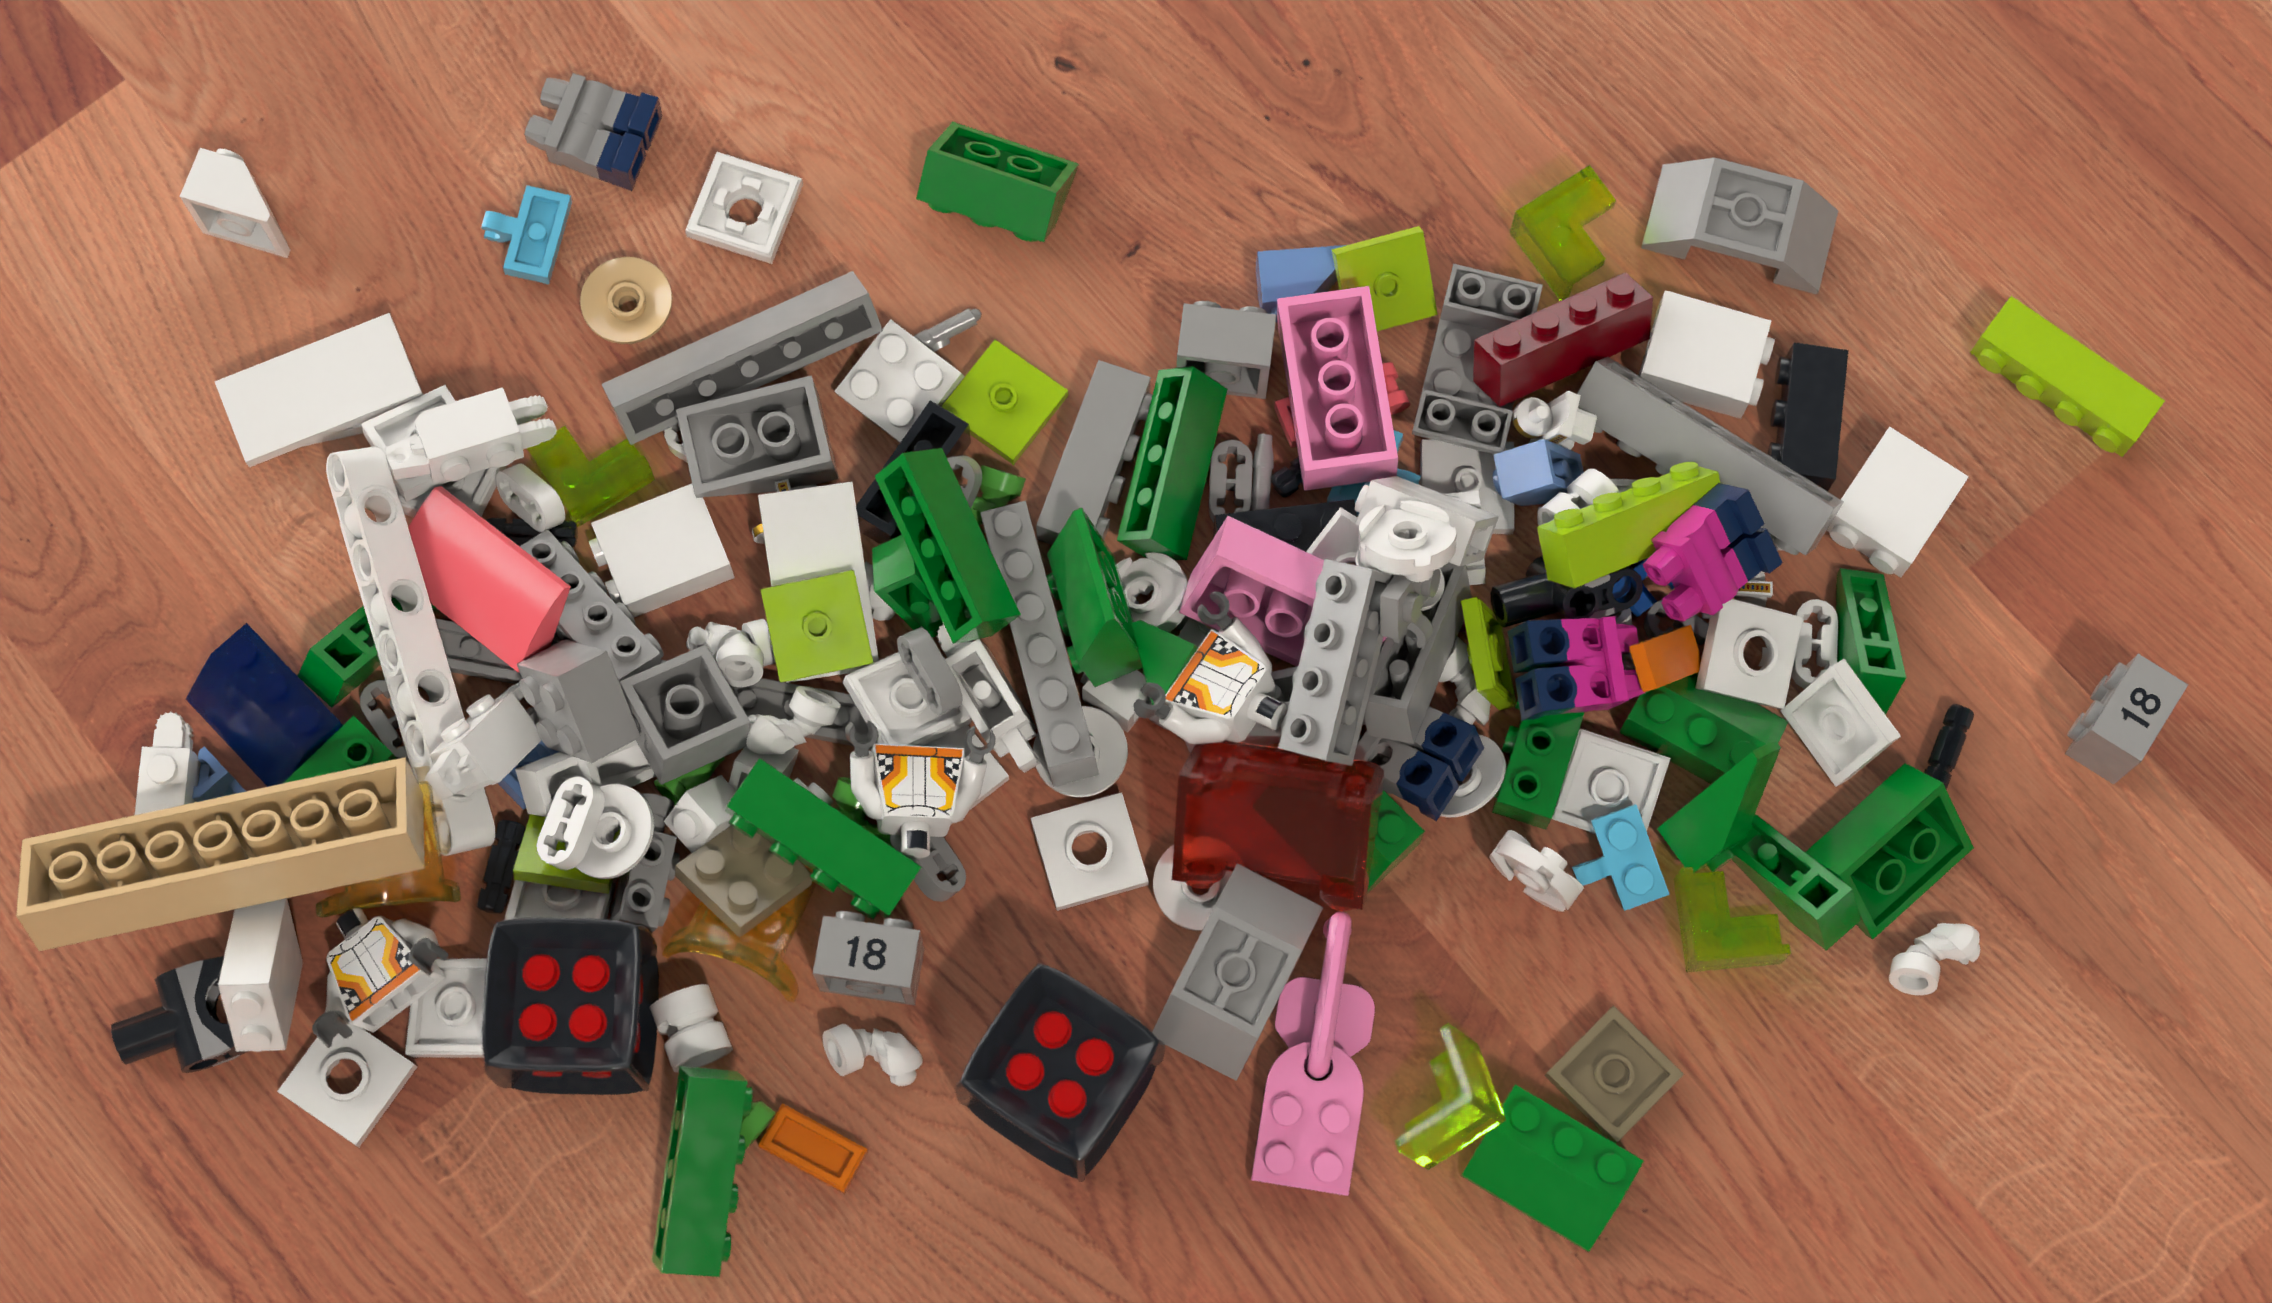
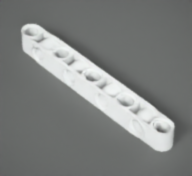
(405, 640)

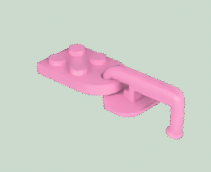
(1304, 1123)

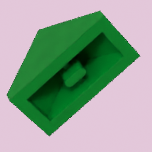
(1161, 654)

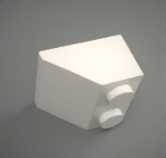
(230, 204)

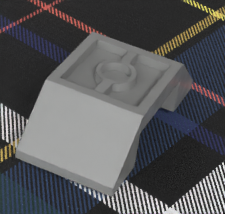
(1743, 216)
(1450, 402)
(1236, 971)

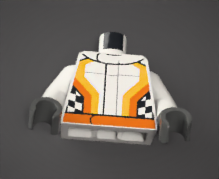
(1221, 687)
(915, 787)
(376, 973)

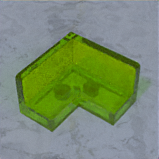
(1553, 234)
(592, 485)
(1713, 938)
(1467, 1107)

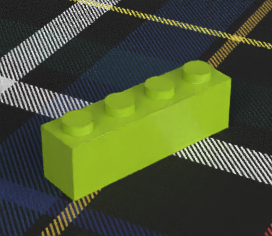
(2066, 377)
(1619, 526)

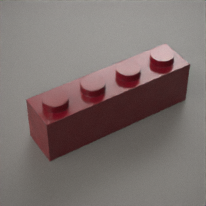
(1562, 339)

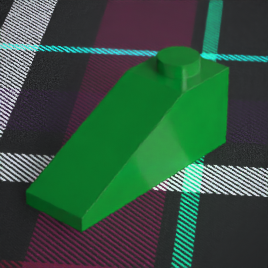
(1869, 634)
(342, 658)
(1721, 814)
(1797, 884)

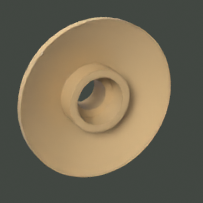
(624, 281)

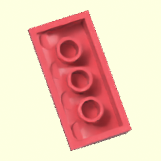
(486, 579)

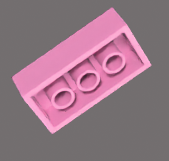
(1336, 388)
(1265, 583)

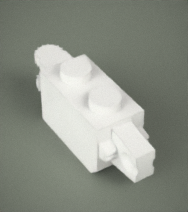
(470, 437)
(991, 699)
(483, 745)
(168, 768)

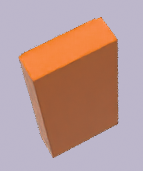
(1666, 658)
(813, 1148)

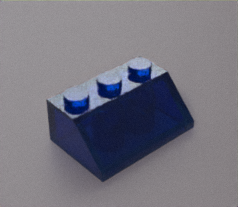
(261, 707)

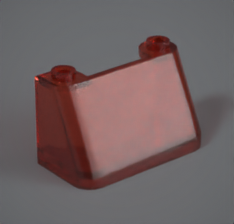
(1277, 818)

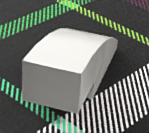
(543, 777)

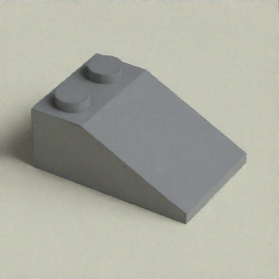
(758, 439)

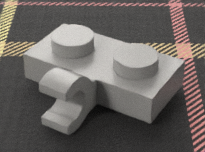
(1402, 607)

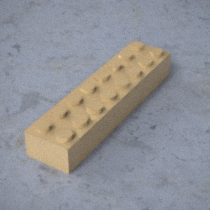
(221, 854)

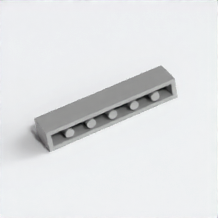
(743, 355)
(1672, 433)
(1041, 646)

